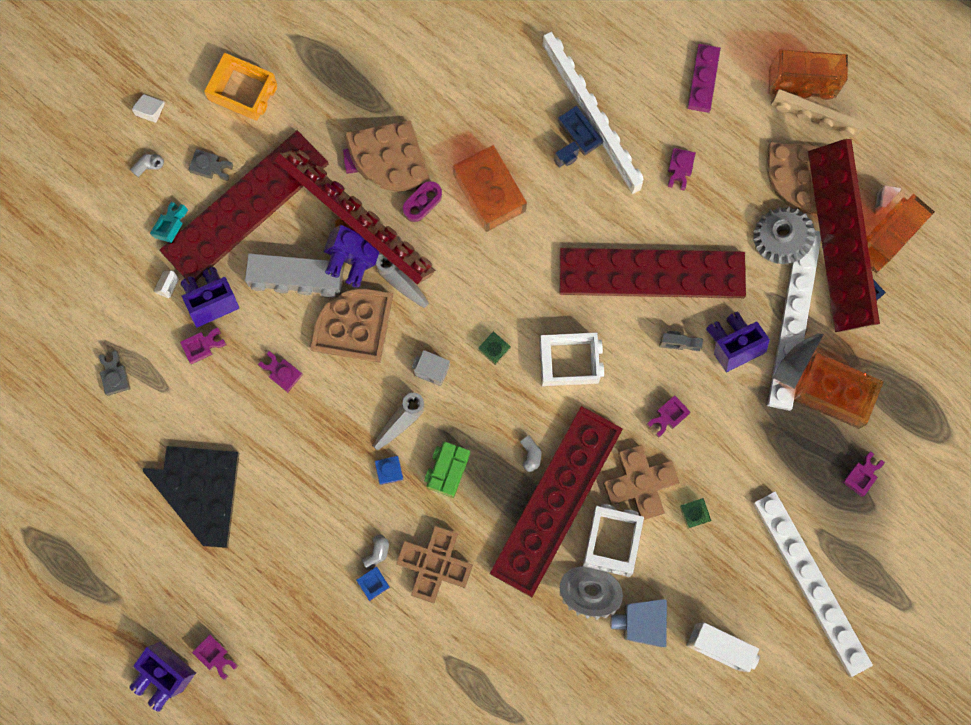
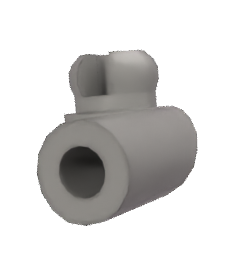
(533, 456)

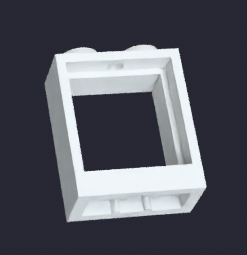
(597, 368)
(607, 564)
(723, 647)

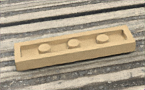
(817, 113)

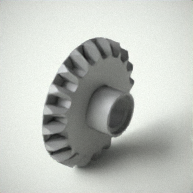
(784, 248)
(591, 592)

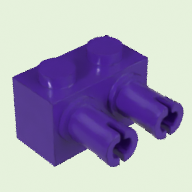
(352, 248)
(209, 300)
(741, 346)
(165, 671)

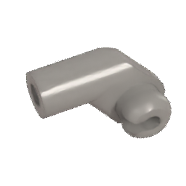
(147, 161)
(379, 553)

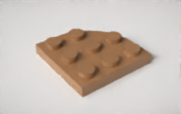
(388, 156)
(791, 175)
(354, 325)

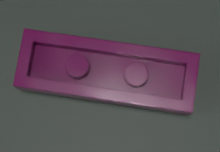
(704, 78)

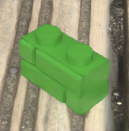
(447, 469)

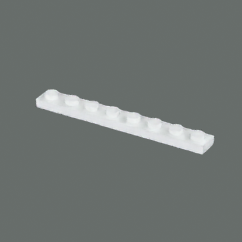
(588, 105)
(794, 320)
(812, 584)

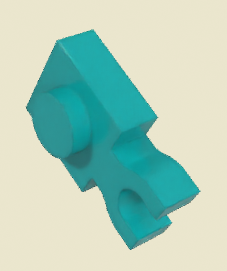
(169, 224)

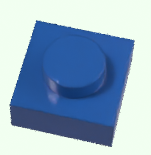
(389, 470)
(373, 583)

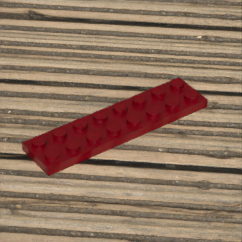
(238, 211)
(351, 211)
(843, 236)
(652, 273)
(556, 502)

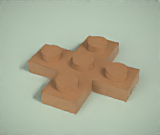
(641, 482)
(434, 564)

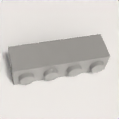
(291, 274)

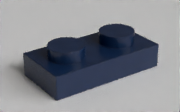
(580, 130)

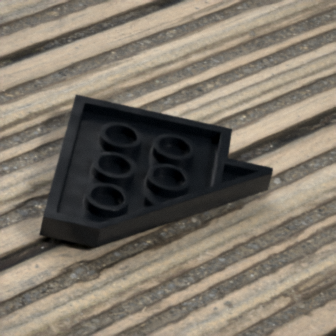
(200, 490)

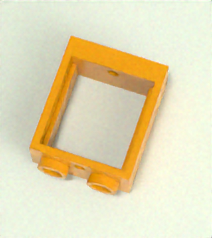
(221, 76)

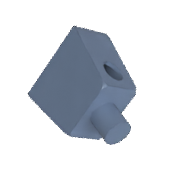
(643, 622)

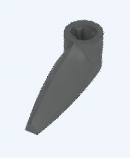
(796, 361)

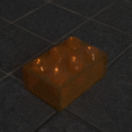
(808, 73)
(489, 188)
(896, 230)
(838, 391)

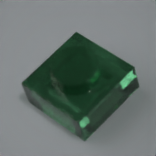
(494, 348)
(695, 513)

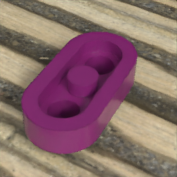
(421, 201)

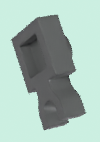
(207, 165)
(675, 340)
(114, 377)

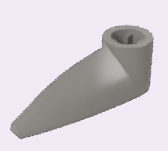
(400, 281)
(400, 420)

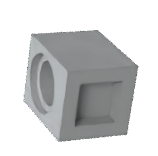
(431, 367)

